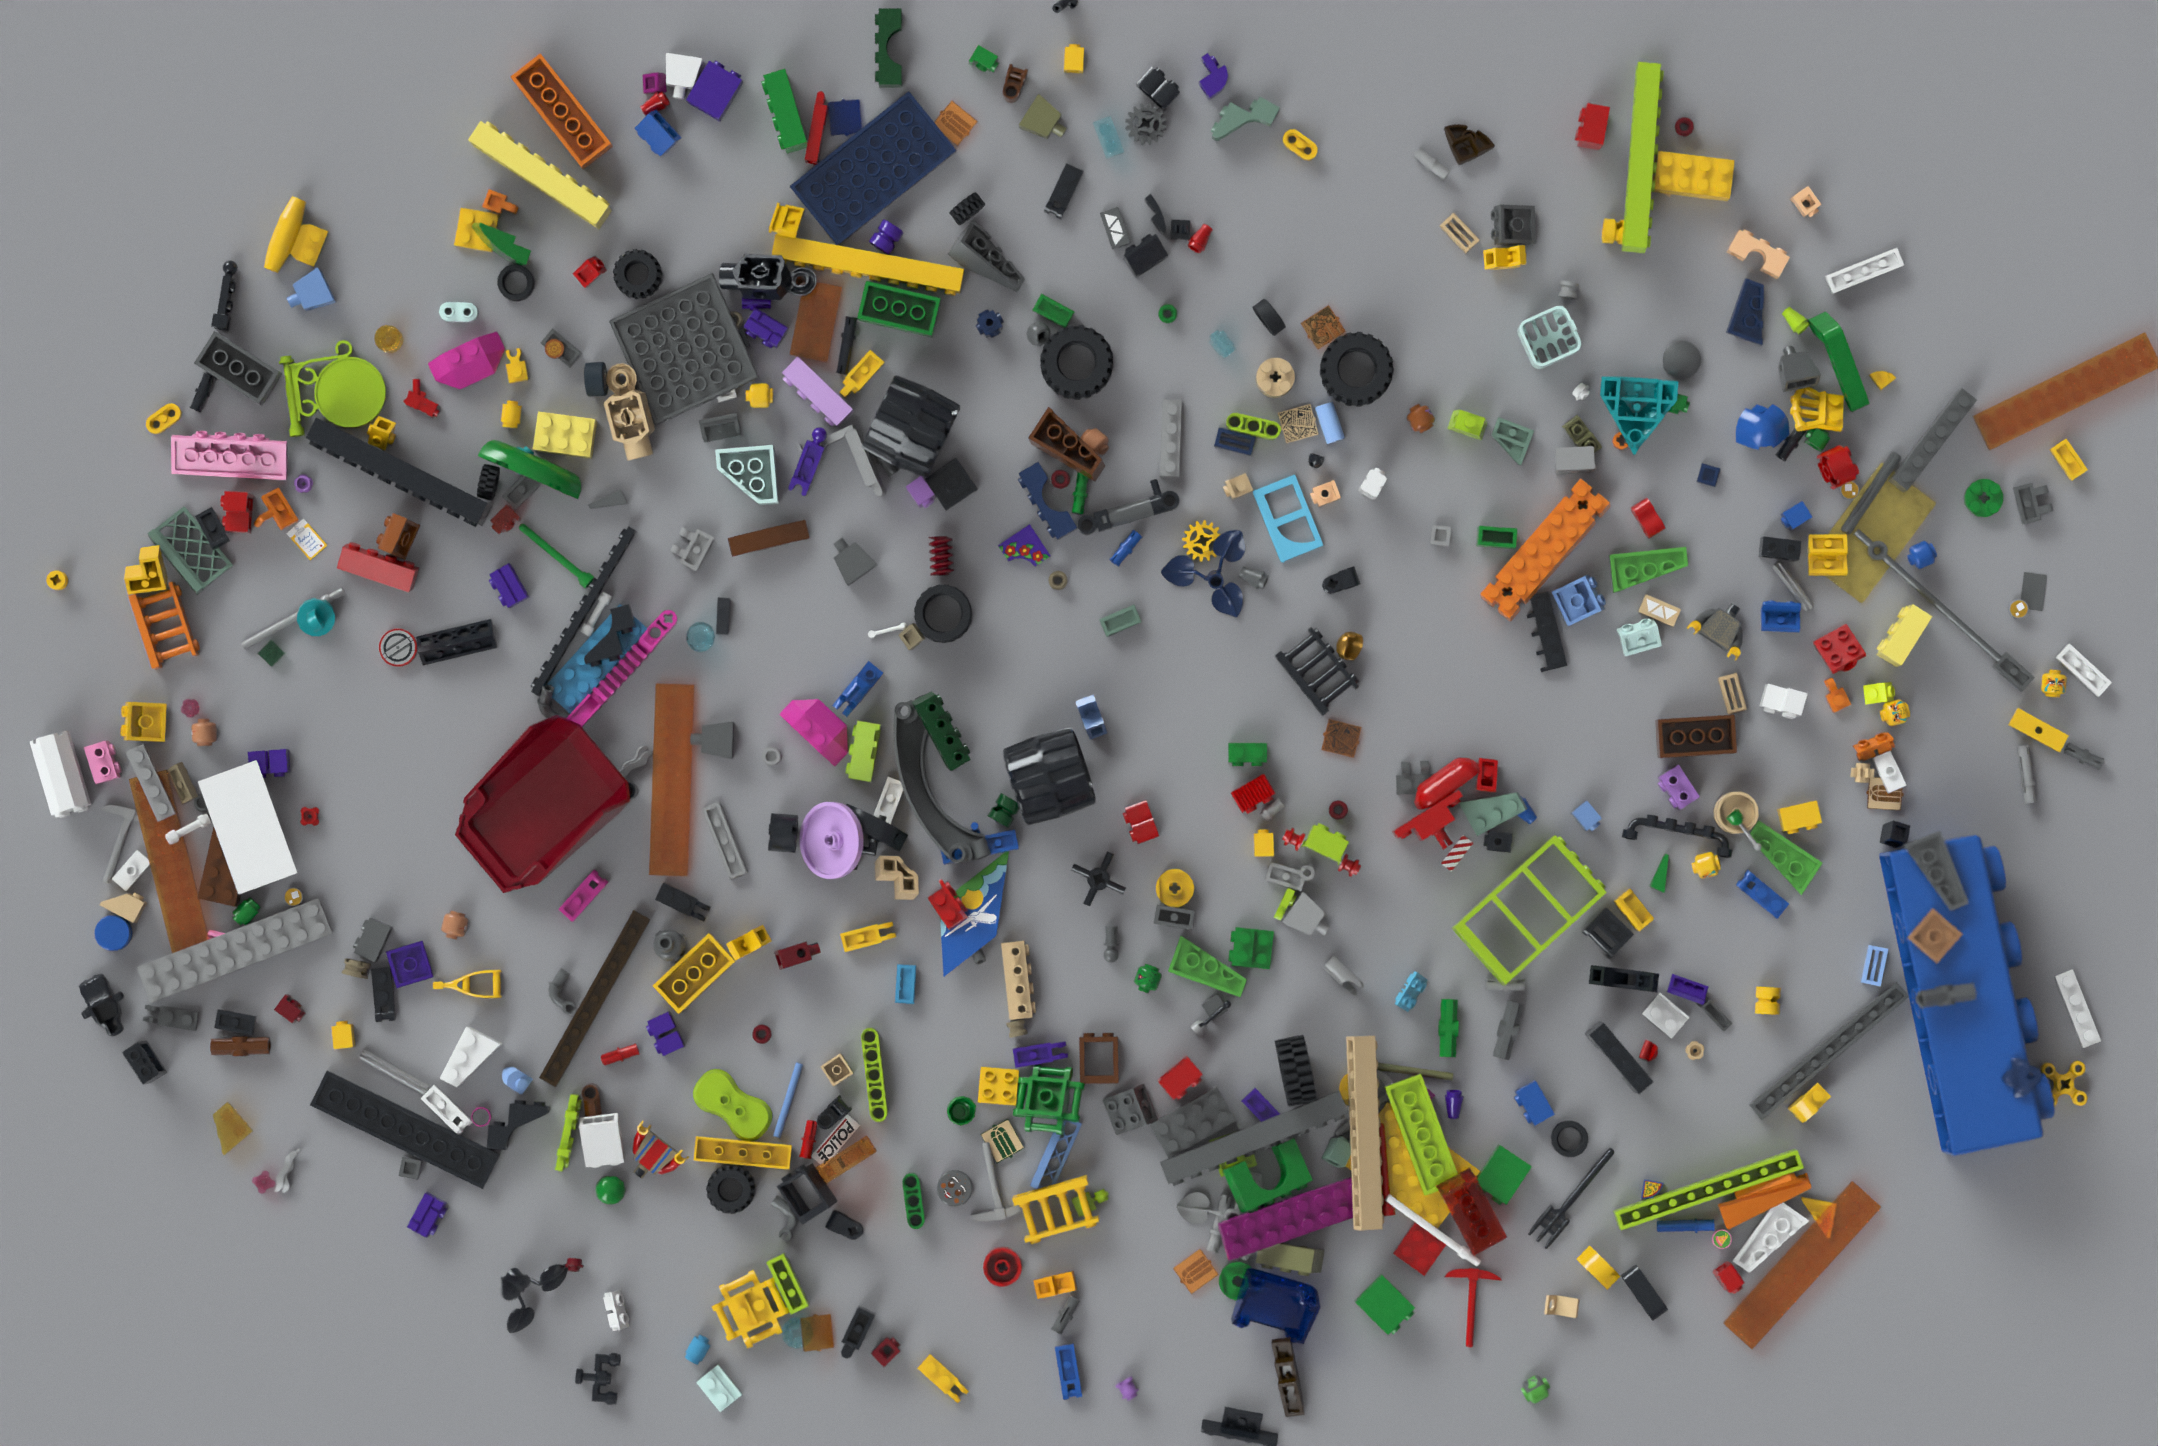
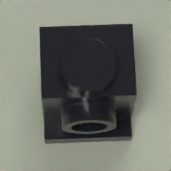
(1506, 841)

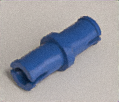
(1125, 548)

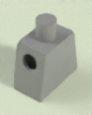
(1306, 916)

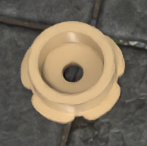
(1694, 1045)

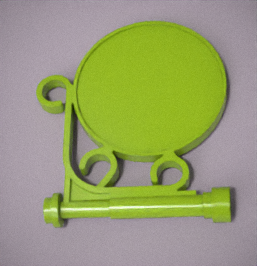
(345, 392)

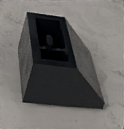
(1145, 255)

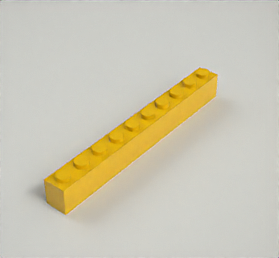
(870, 264)

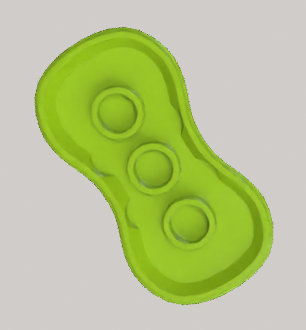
(743, 1113)

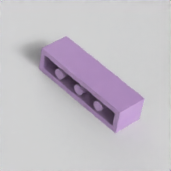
(817, 391)

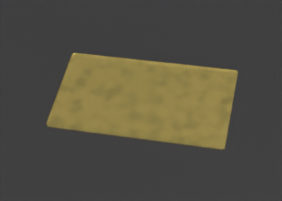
(1890, 519)

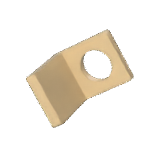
(1562, 1306)

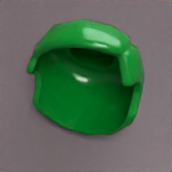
(961, 1110)
(610, 1190)

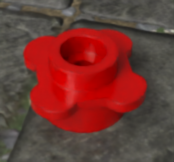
(306, 820)

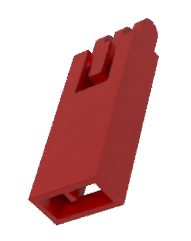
(817, 130)

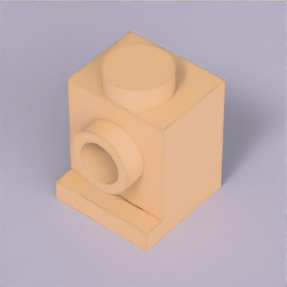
(1806, 195)
(1333, 493)

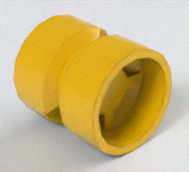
(1612, 231)
(1767, 1000)

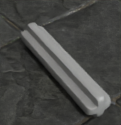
(1793, 586)

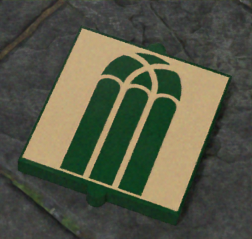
(1002, 1140)

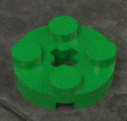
(1976, 489)
(1228, 1274)

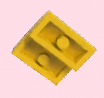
(1827, 555)

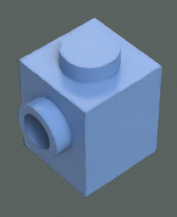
(1586, 816)

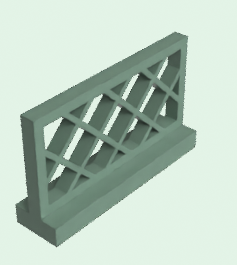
(178, 562)

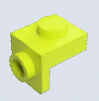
(1878, 693)

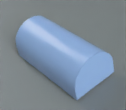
(1329, 423)

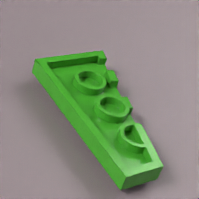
(1788, 858)
(1203, 968)

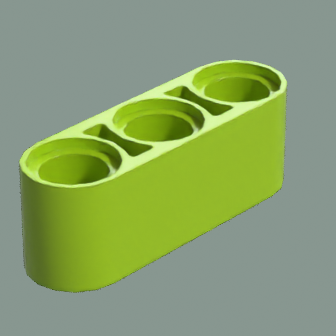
(1263, 425)

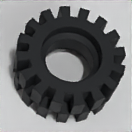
(967, 208)
(488, 482)

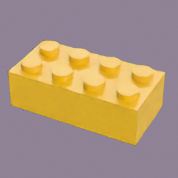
(1693, 176)
(694, 973)

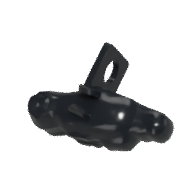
(102, 1004)

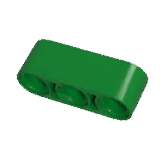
(913, 1191)

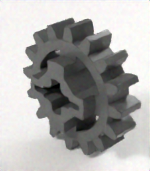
(1138, 113)

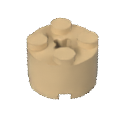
(1283, 370)

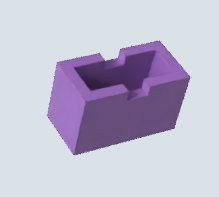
(921, 492)

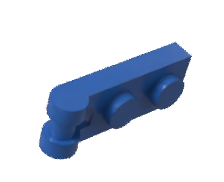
(1763, 894)
(1068, 1370)

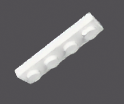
(1864, 270)
(2077, 1008)

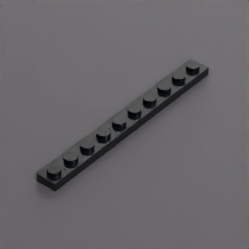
(587, 603)

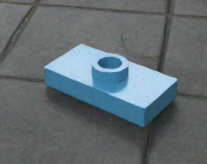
(905, 984)

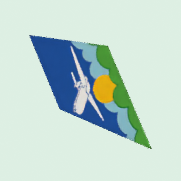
(983, 901)

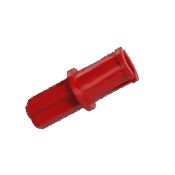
(620, 1054)
(808, 1139)

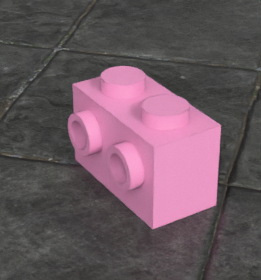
(102, 762)

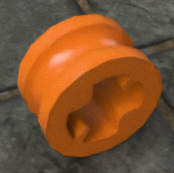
(1617, 444)

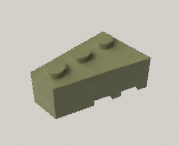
(1291, 1257)

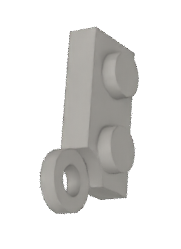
(1288, 876)

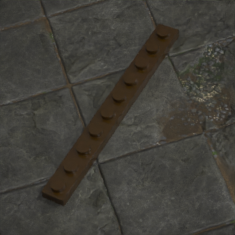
(594, 998)

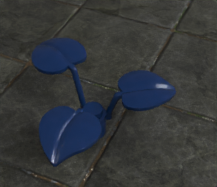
(1227, 598)

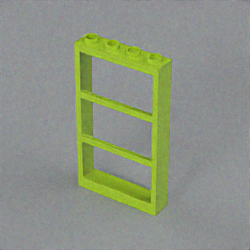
(1481, 950)

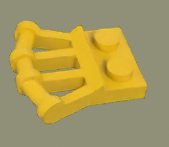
(1828, 413)

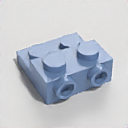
(1579, 599)

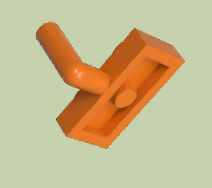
(278, 509)

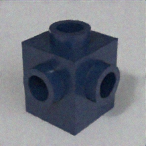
(992, 330)

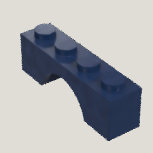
(1059, 522)

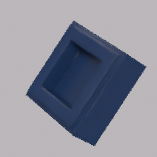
(1708, 475)

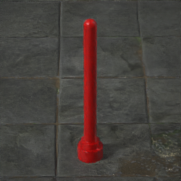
(1387, 1209)

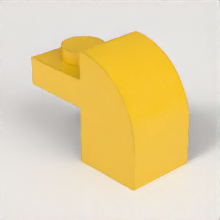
(1504, 258)
(748, 942)
(1808, 1104)
(1598, 1267)

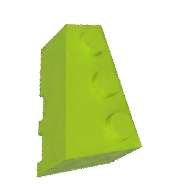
(863, 751)

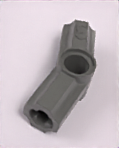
(1946, 995)

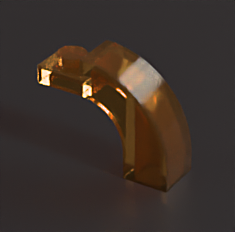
(846, 1159)

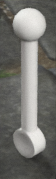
(872, 634)

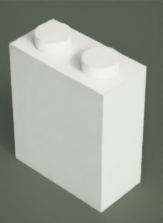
(601, 1140)

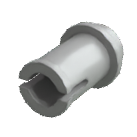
(1272, 809)

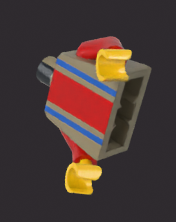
(654, 1153)

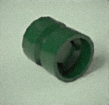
(1004, 810)

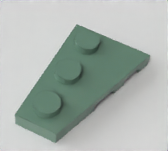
(1491, 811)

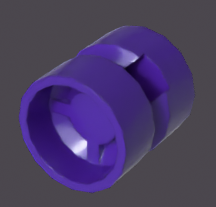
(886, 237)

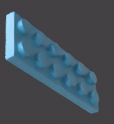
(577, 679)

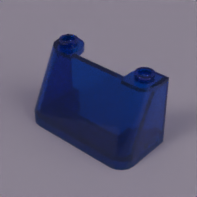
(1276, 1304)

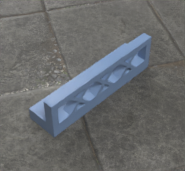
(1048, 1155)

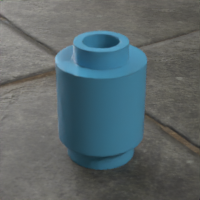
(697, 1349)

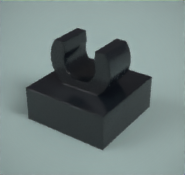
(1180, 230)

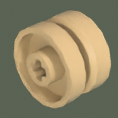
(1732, 801)

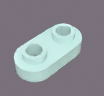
(458, 310)

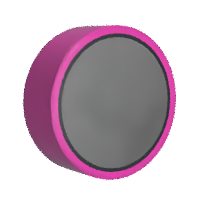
(481, 1116)

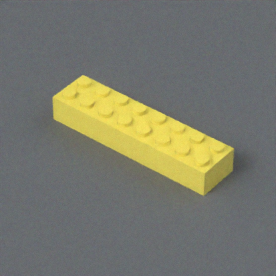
(543, 177)

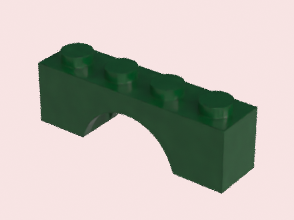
(889, 23)

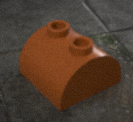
(398, 535)

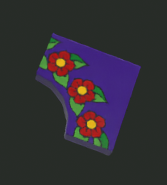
(1025, 546)

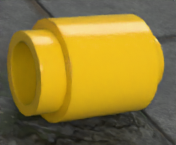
(511, 414)

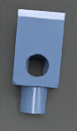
(311, 291)

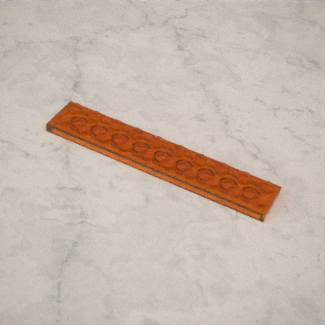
(2066, 391)
(671, 780)
(171, 871)
(1801, 1265)

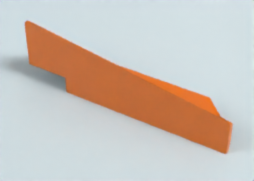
(1762, 1197)

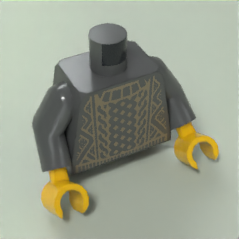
(1721, 628)

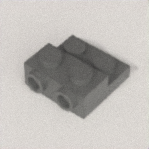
(1513, 224)

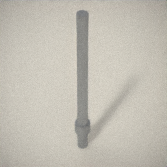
(287, 621)

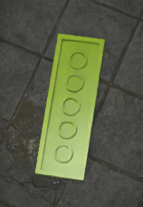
(1421, 1132)

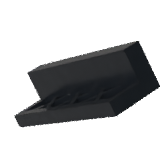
(456, 645)

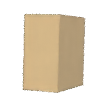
(837, 1069)

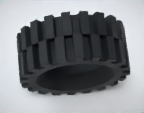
(1295, 1070)

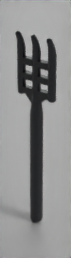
(1560, 1213)

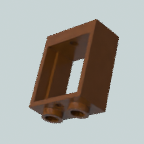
(1094, 1079)

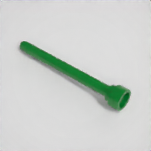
(584, 578)

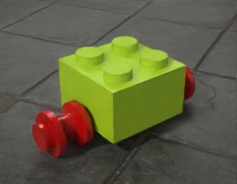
(1325, 844)

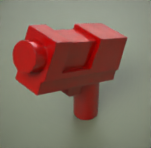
(418, 402)

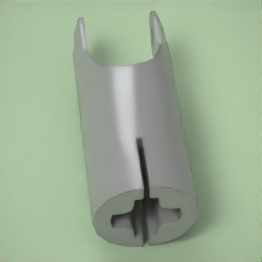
(1342, 975)

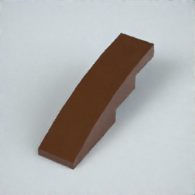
(768, 538)

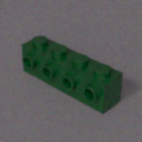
(941, 730)

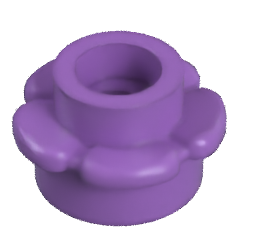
(308, 483)

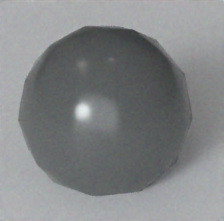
(1038, 333)

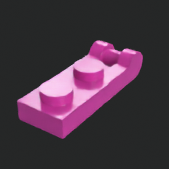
(582, 896)

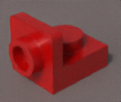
(589, 271)

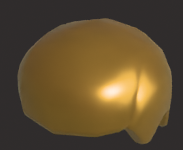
(1349, 645)

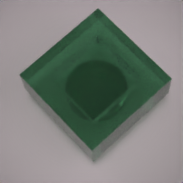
(271, 653)

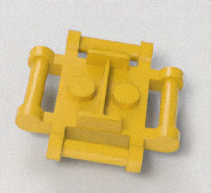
(750, 1308)

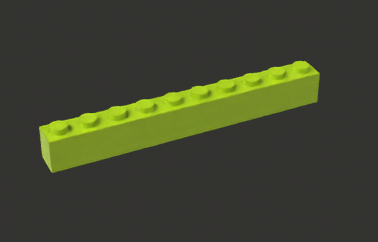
(1641, 157)
(1708, 1189)

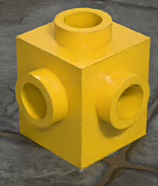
(381, 433)

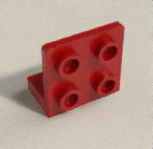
(947, 906)

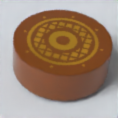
(554, 348)

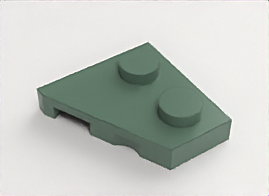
(1512, 438)

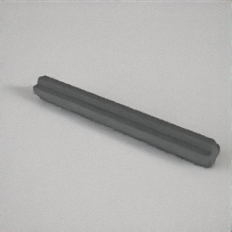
(1871, 493)

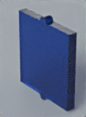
(844, 117)

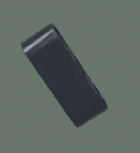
(1644, 1292)

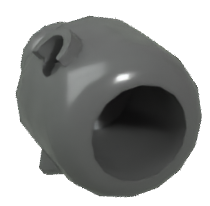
(669, 945)

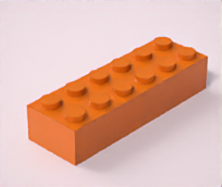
(561, 111)

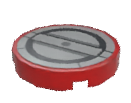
(398, 647)

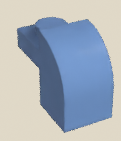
(1091, 717)

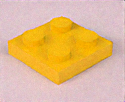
(465, 234)

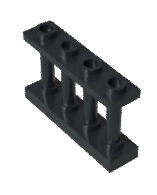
(1310, 688)

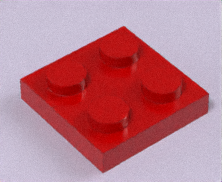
(1419, 1249)

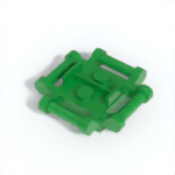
(1048, 1099)

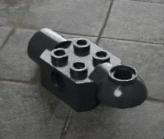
(765, 277)

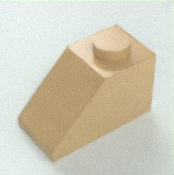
(126, 906)

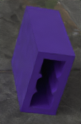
(715, 90)

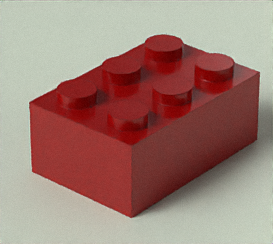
(1180, 1078)

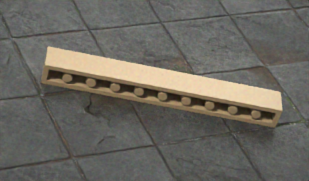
(1364, 1133)

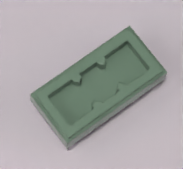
(1120, 620)

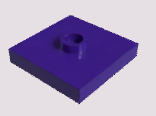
(409, 964)

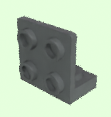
(1130, 1109)

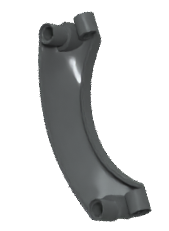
(946, 833)

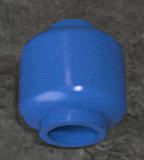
(1922, 554)

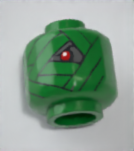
(1147, 978)

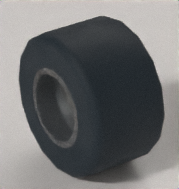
(595, 379)

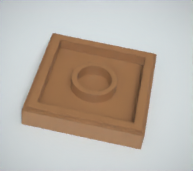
(1934, 935)

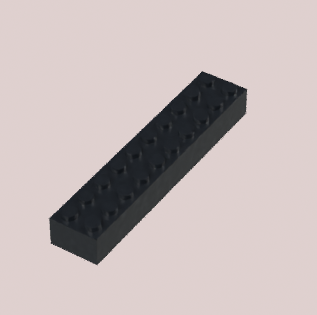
(402, 473)

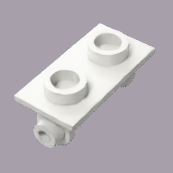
(615, 1301)

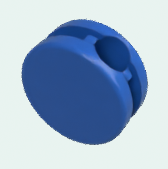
(113, 932)

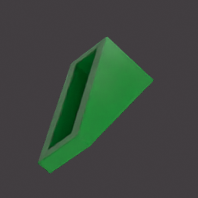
(1659, 879)

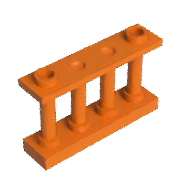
(151, 639)

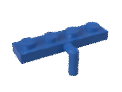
(997, 843)

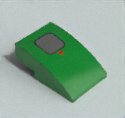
(502, 243)

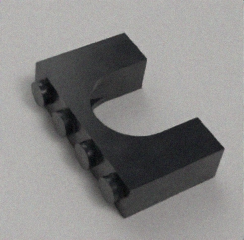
(1612, 1048)

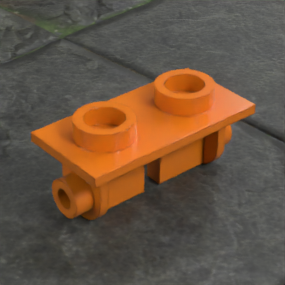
(1882, 742)

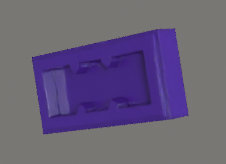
(1687, 989)

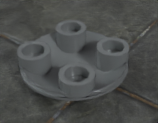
(1681, 359)

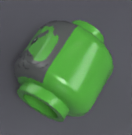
(1535, 1389)

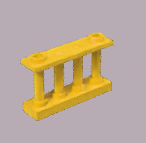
(1060, 1190)

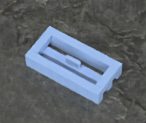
(1874, 964)

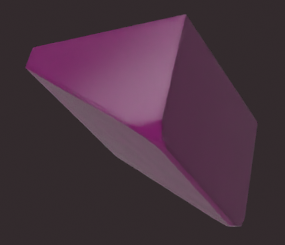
(654, 83)

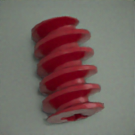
(941, 555)

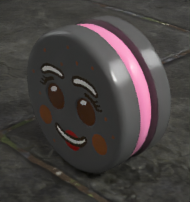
(954, 1188)

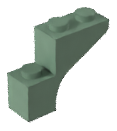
(1236, 117)

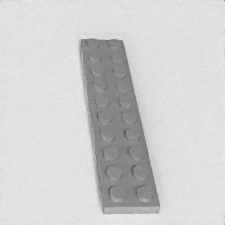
(234, 950)

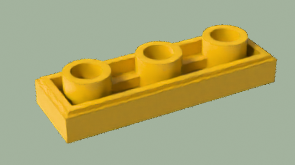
(2048, 736)

